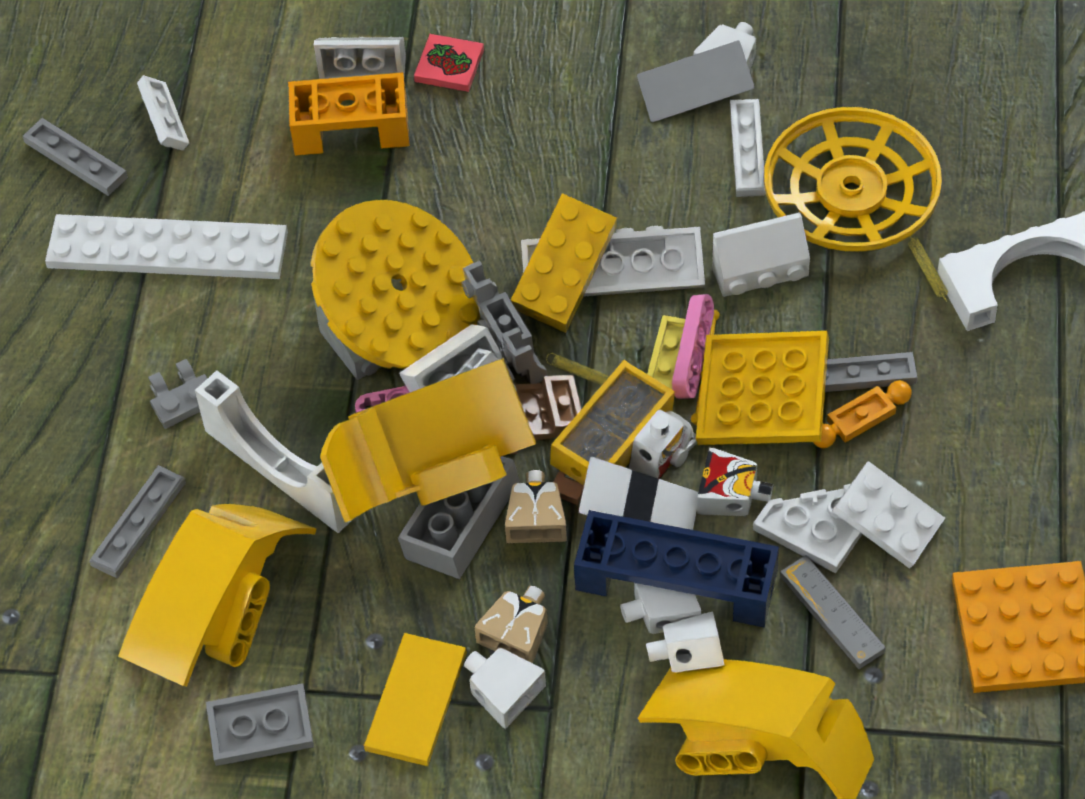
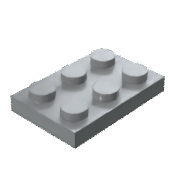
(259, 724)

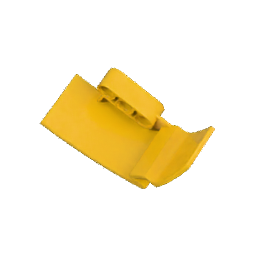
(427, 441)
(207, 591)
(759, 714)

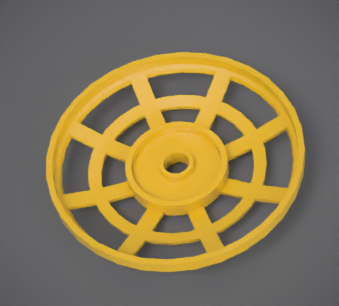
(857, 170)

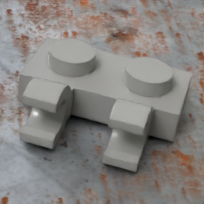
(179, 402)

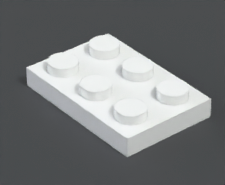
(888, 514)

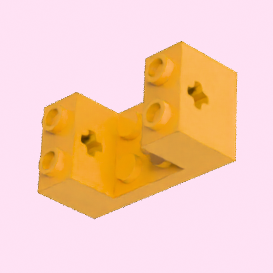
(377, 103)

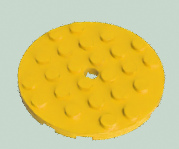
(354, 286)

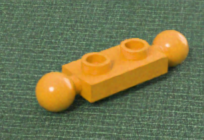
(863, 413)

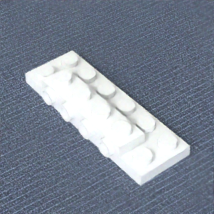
(644, 261)

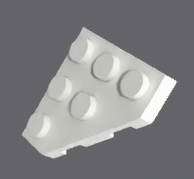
(810, 527)

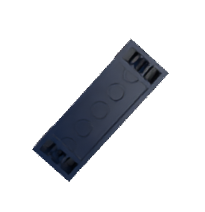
(677, 561)

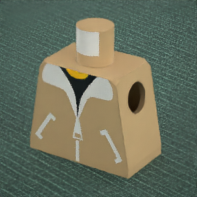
(535, 511)
(514, 624)

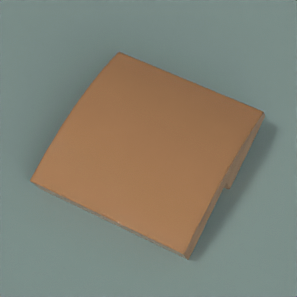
(549, 405)

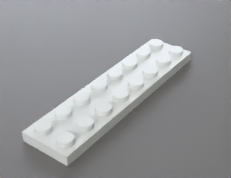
(167, 246)

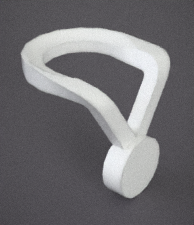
(681, 453)

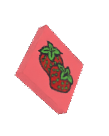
(449, 62)

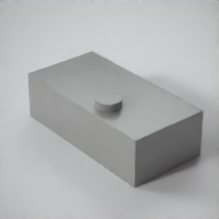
(452, 529)

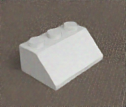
(359, 56)
(760, 255)
(449, 358)

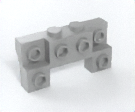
(504, 323)

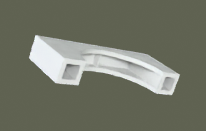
(237, 428)

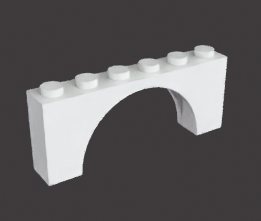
(971, 272)

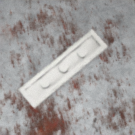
(747, 147)

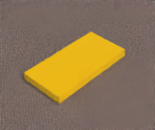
(415, 699)

